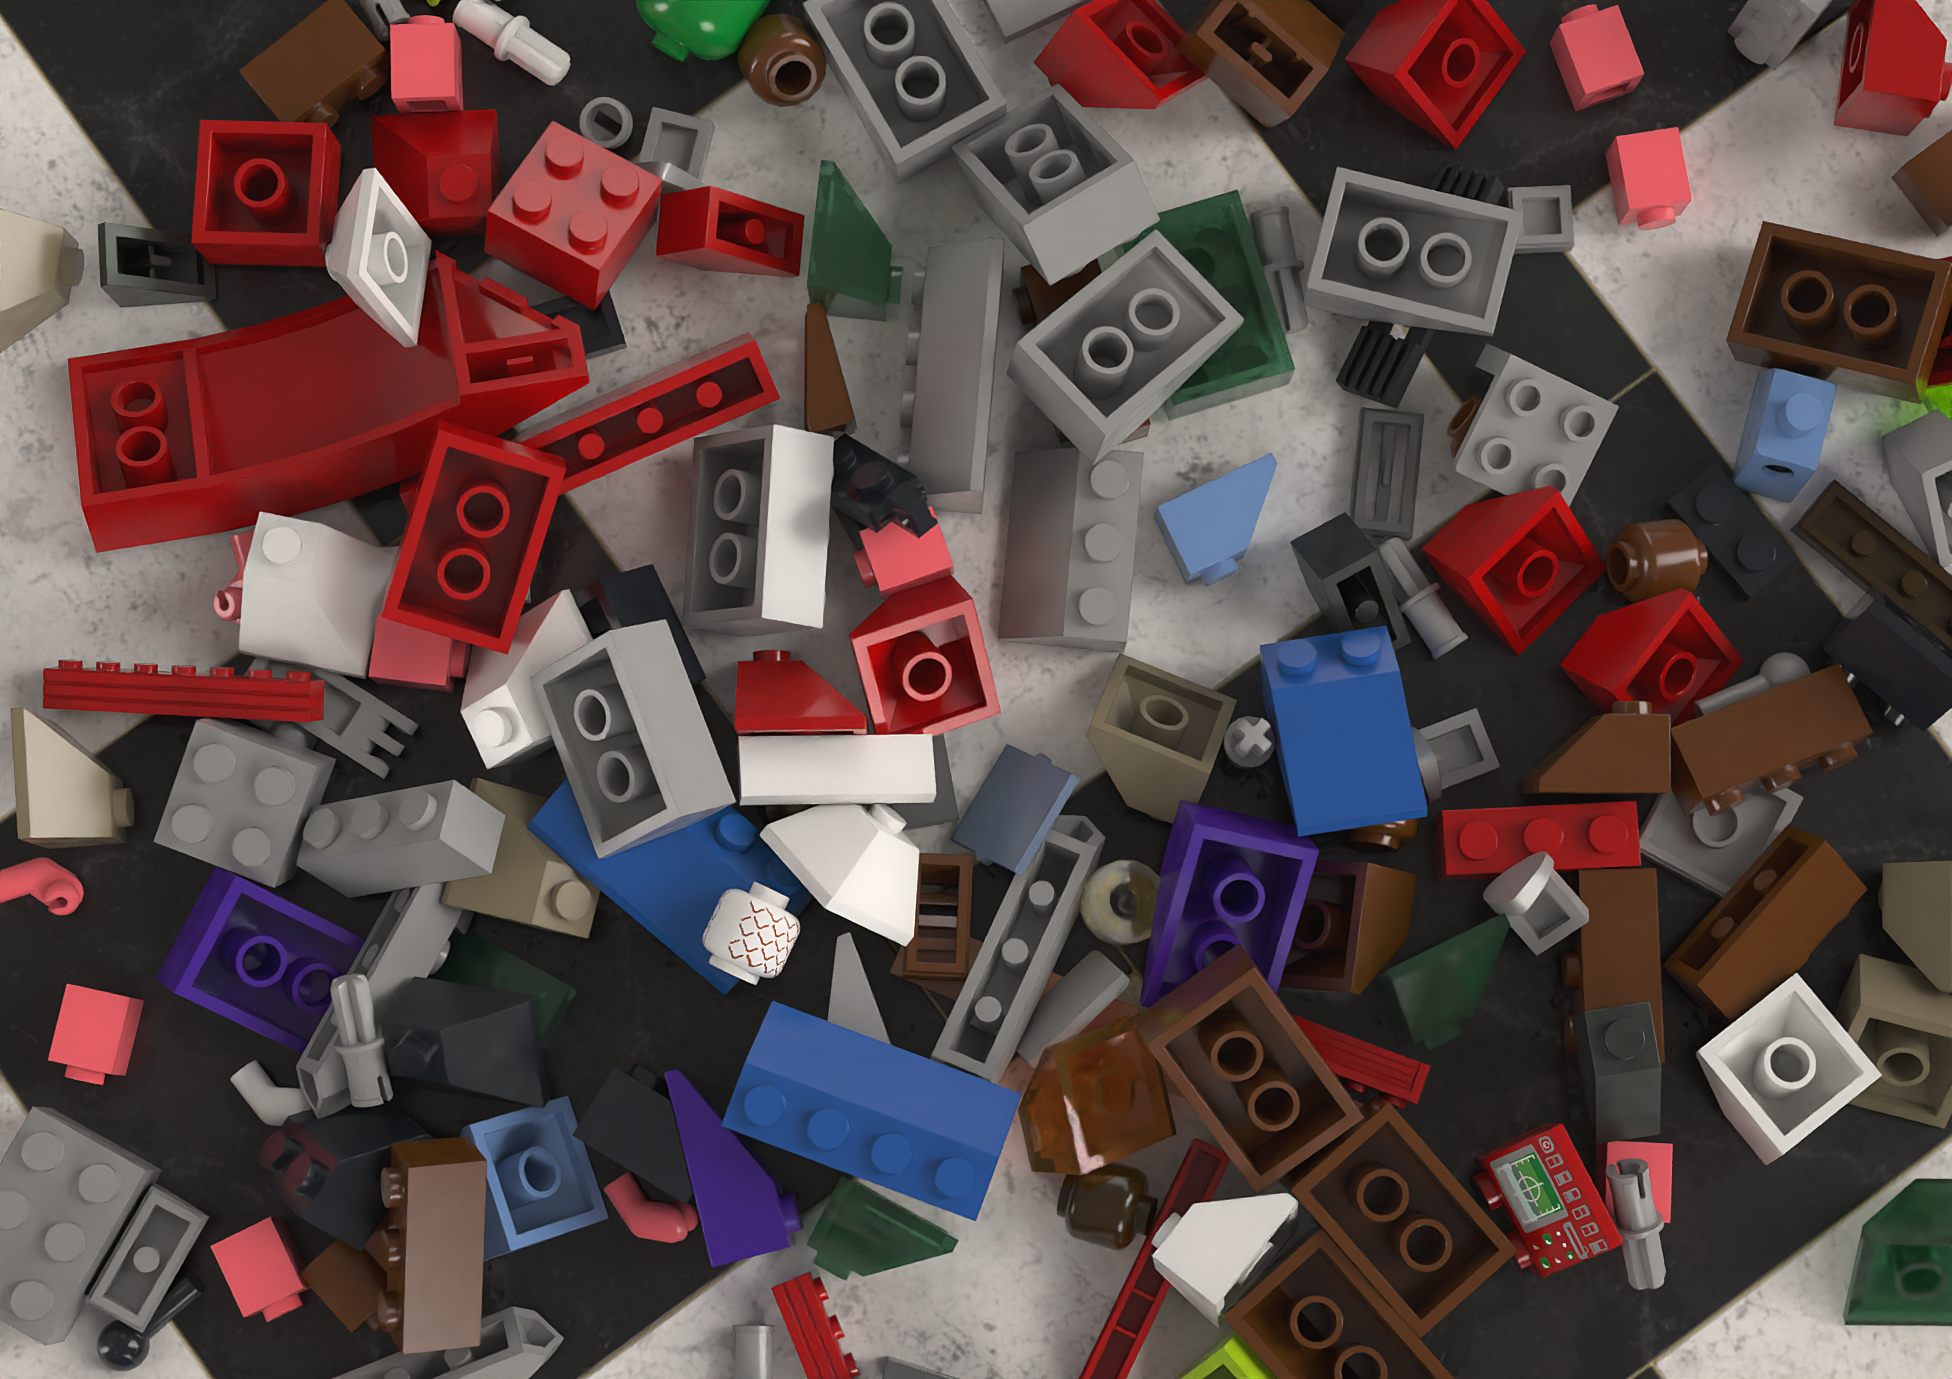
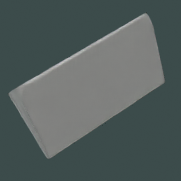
(1071, 1004)
(147, 1258)

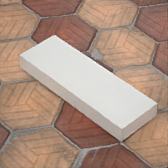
(836, 769)

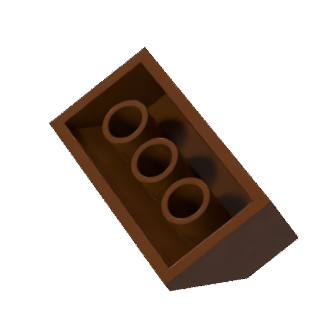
(1326, 1321)

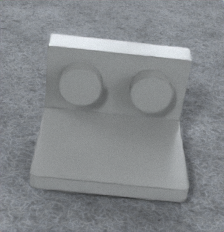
(1532, 429)

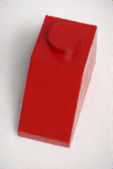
(729, 233)

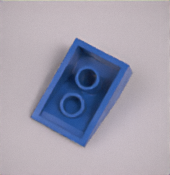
(1342, 731)

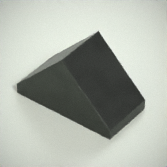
(152, 267)

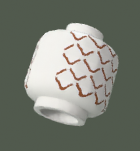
(751, 933)

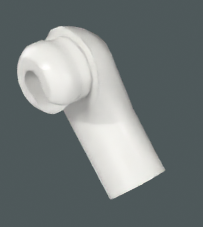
(266, 1099)

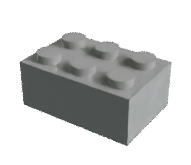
(906, 76)
(1056, 184)
(758, 531)
(61, 1218)

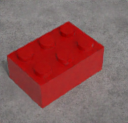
(473, 537)

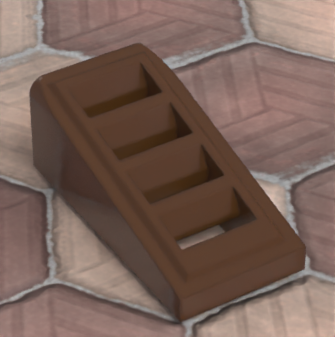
(825, 392)
(942, 871)

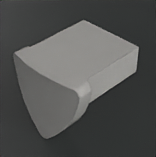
(676, 149)
(1453, 753)
(1537, 902)

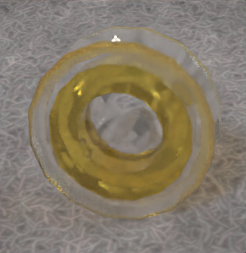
(1138, 893)

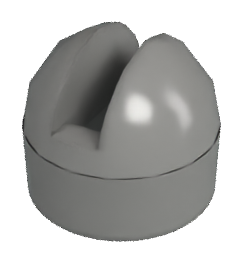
(600, 134)

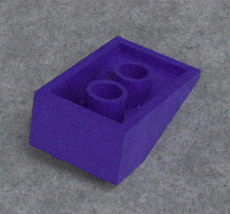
(1225, 885)
(259, 959)
(733, 1187)

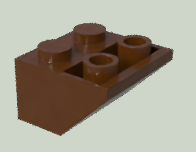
(1263, 52)

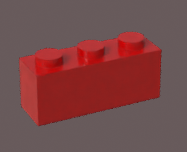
(1573, 835)

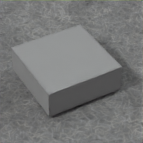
(1546, 218)

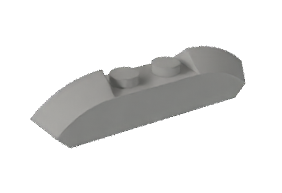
(403, 944)
(1020, 952)
(510, 1347)

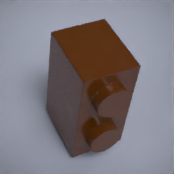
(319, 67)

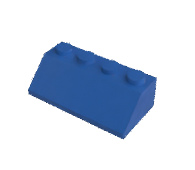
(676, 878)
(872, 1110)

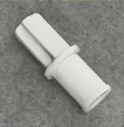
(513, 39)

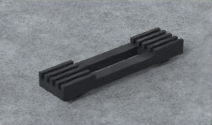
(1379, 363)

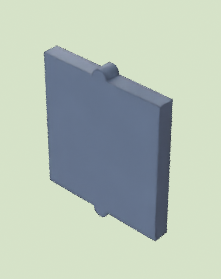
(1014, 809)

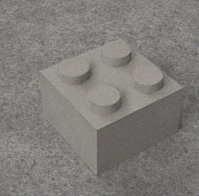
(243, 800)

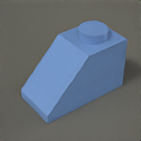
(1216, 521)

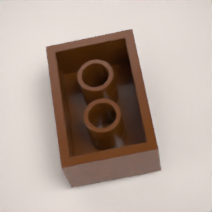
(1842, 311)
(1247, 1068)
(1399, 1216)

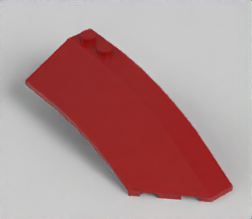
(304, 407)

